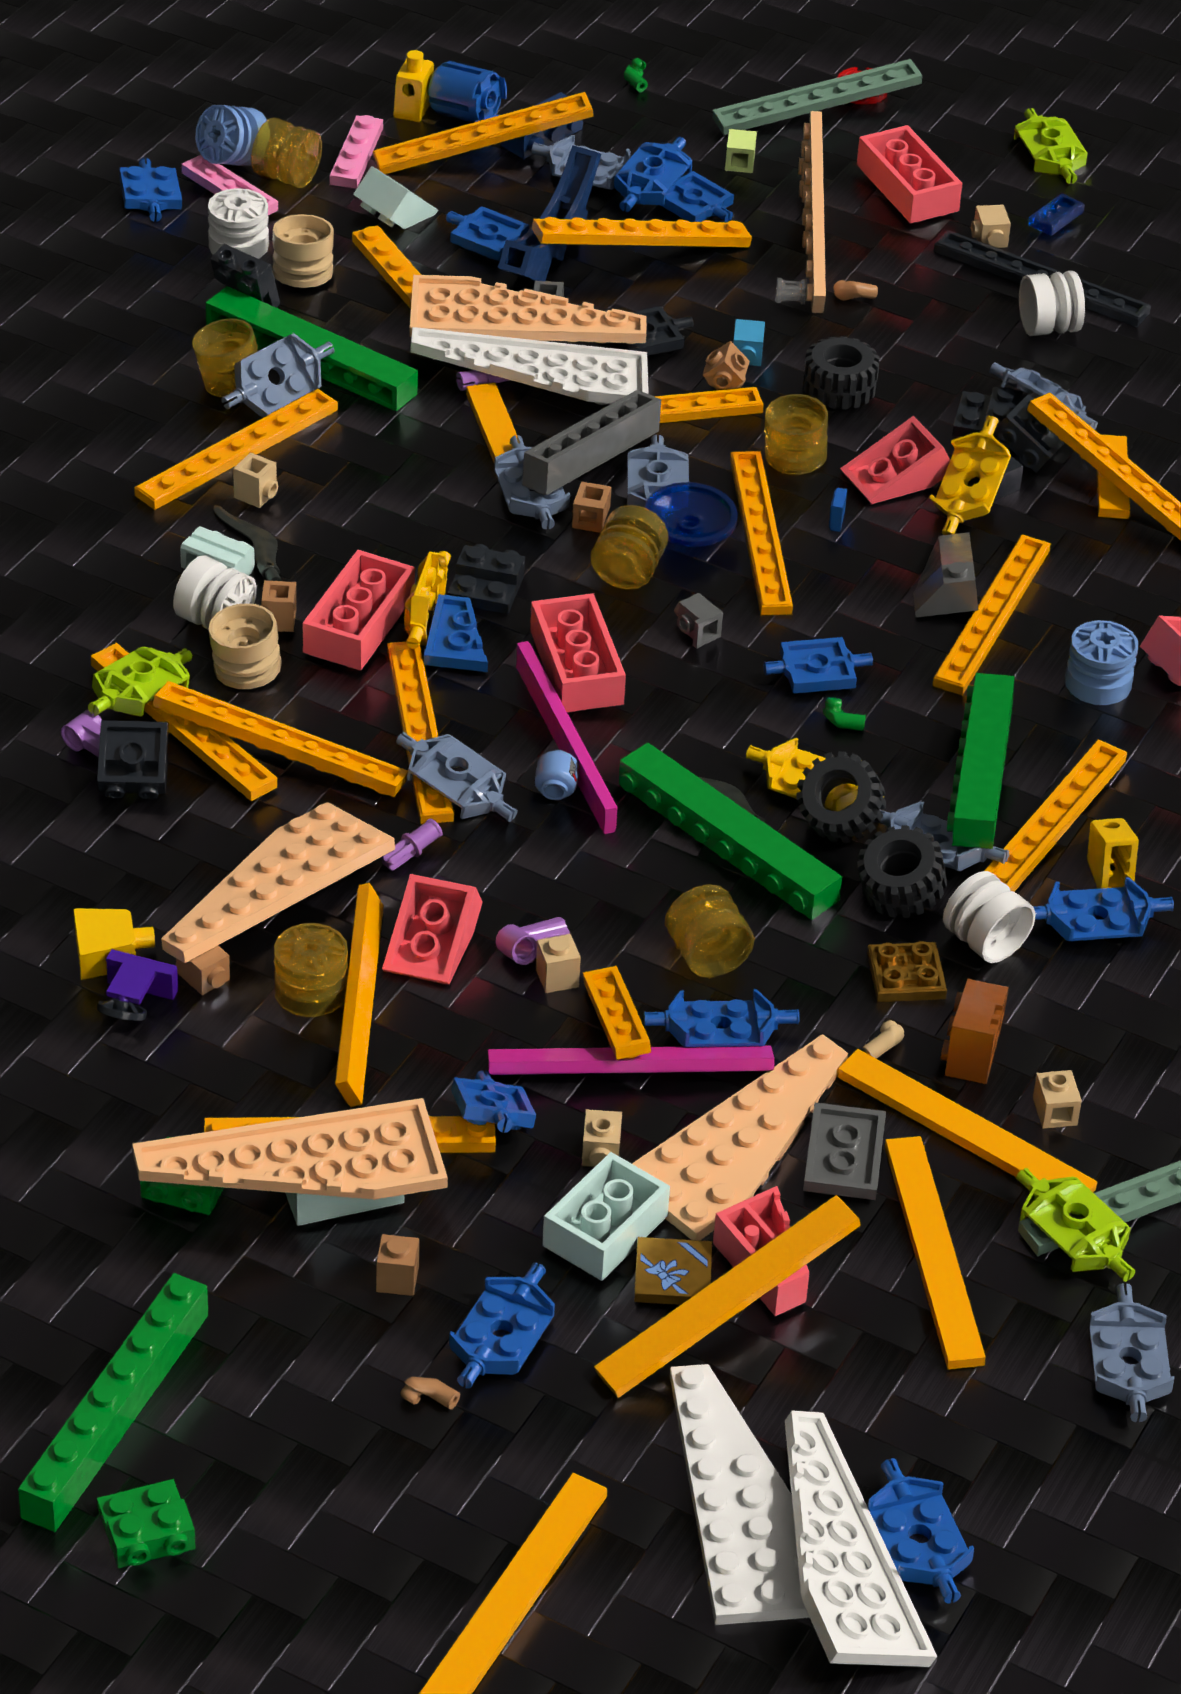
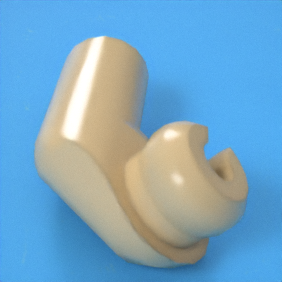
(890, 1036)

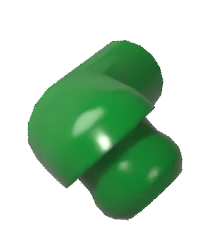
(634, 73)
(841, 719)

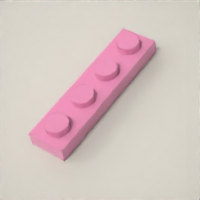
(356, 151)
(218, 178)

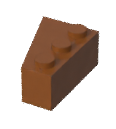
(974, 1031)

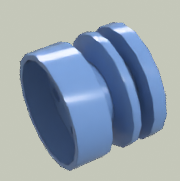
(228, 134)
(1101, 662)

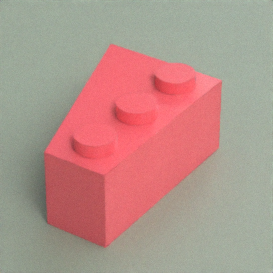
(749, 1227)

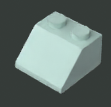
(392, 200)

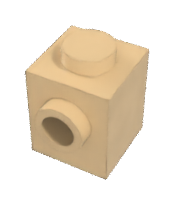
(991, 225)
(255, 480)
(558, 963)
(1057, 1099)
(601, 1135)

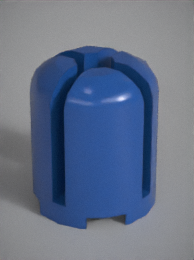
(466, 92)

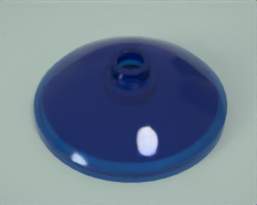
(694, 513)

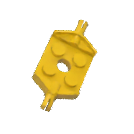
(972, 457)
(424, 596)
(785, 768)

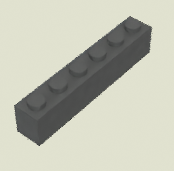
(591, 442)

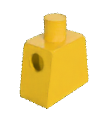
(413, 79)
(1115, 844)
(103, 930)

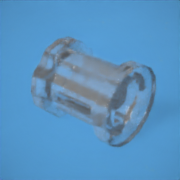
(791, 291)

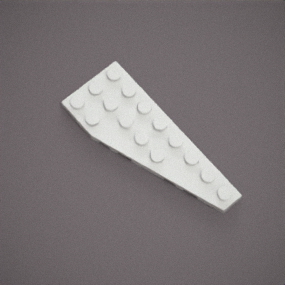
(563, 368)
(738, 1506)
(842, 1559)

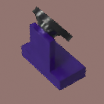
(131, 979)

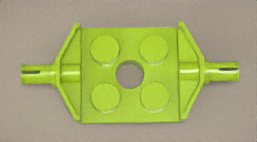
(1051, 145)
(136, 679)
(1091, 1241)

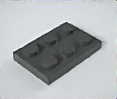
(844, 1151)

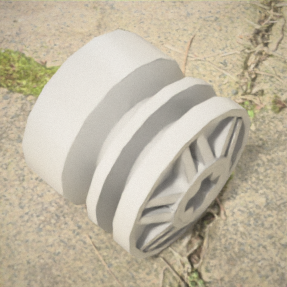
(239, 220)
(1051, 303)
(210, 587)
(989, 916)

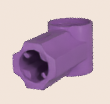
(83, 733)
(527, 938)

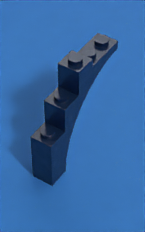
(529, 257)

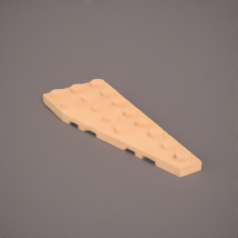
(813, 212)
(484, 309)
(277, 874)
(737, 1142)
(338, 1154)

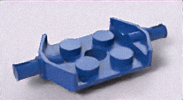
(648, 184)
(1123, 910)
(743, 1021)
(506, 1305)
(917, 1507)

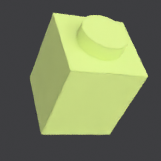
(740, 151)

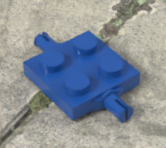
(150, 188)
(698, 199)
(485, 231)
(818, 665)
(490, 1101)

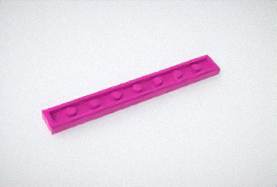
(566, 736)
(604, 1061)

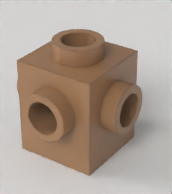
(726, 367)

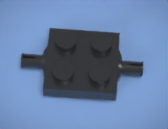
(661, 332)

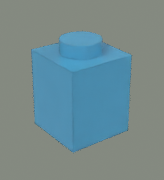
(749, 339)

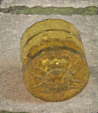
(286, 152)
(217, 351)
(796, 434)
(629, 547)
(709, 931)
(310, 969)

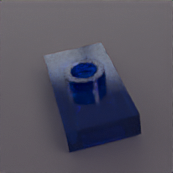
(1056, 214)

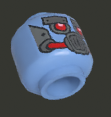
(557, 774)

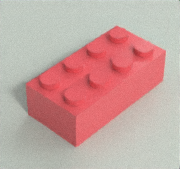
(909, 174)
(358, 610)
(578, 652)

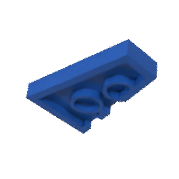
(454, 636)

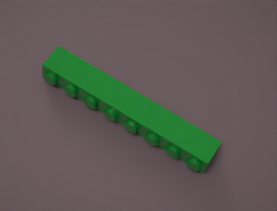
(348, 367)
(981, 761)
(730, 831)
(113, 1403)

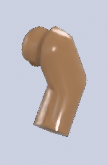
(851, 289)
(430, 1387)

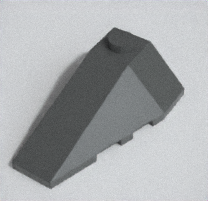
(947, 579)

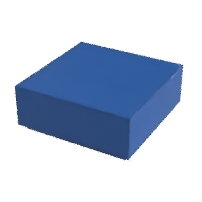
(837, 509)

